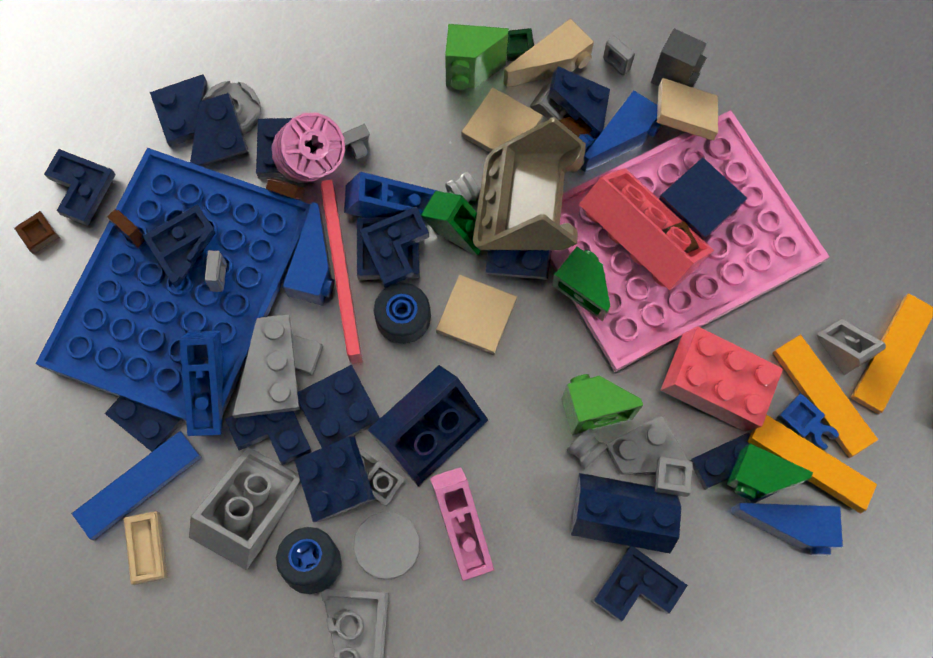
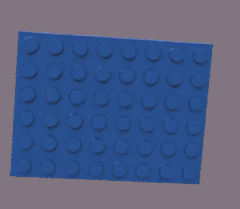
(129, 317)

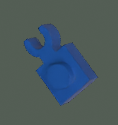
(805, 420)

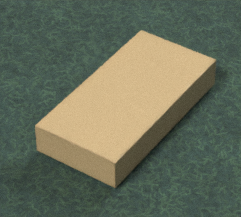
(145, 548)

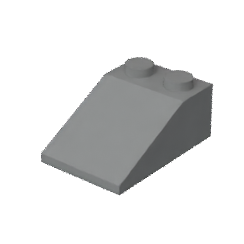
(244, 508)

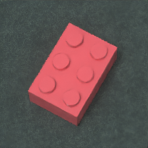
(722, 379)

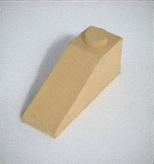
(564, 47)

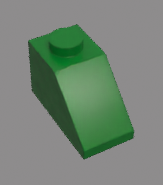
(452, 219)
(584, 282)
(763, 473)

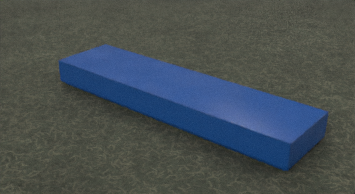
(136, 485)

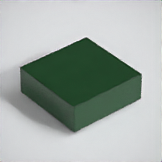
(518, 43)

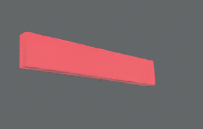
(341, 272)

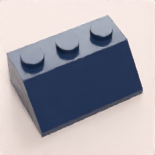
(428, 424)
(626, 514)

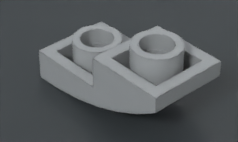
(382, 478)

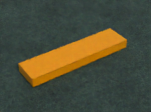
(889, 365)
(824, 392)
(827, 471)

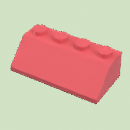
(636, 222)

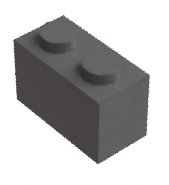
(680, 59)

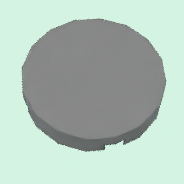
(244, 100)
(386, 545)

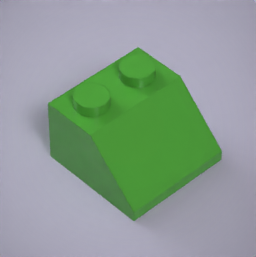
(474, 54)
(597, 403)

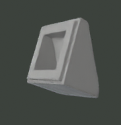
(547, 106)

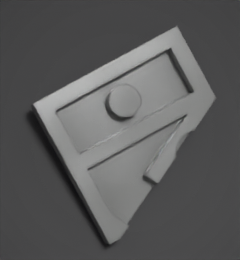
(643, 446)

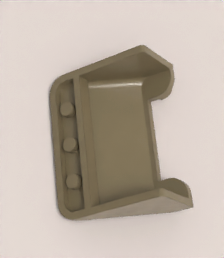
(525, 190)

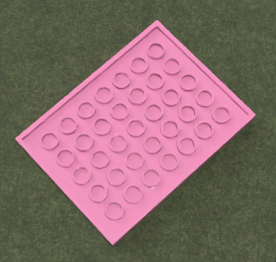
(753, 252)

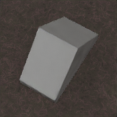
(849, 345)

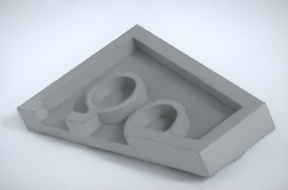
(269, 370)
(356, 622)

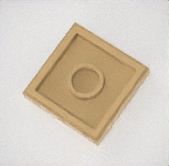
(687, 109)
(499, 120)
(476, 314)

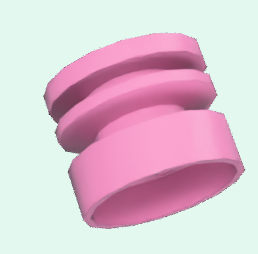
(294, 158)

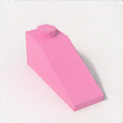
(462, 523)

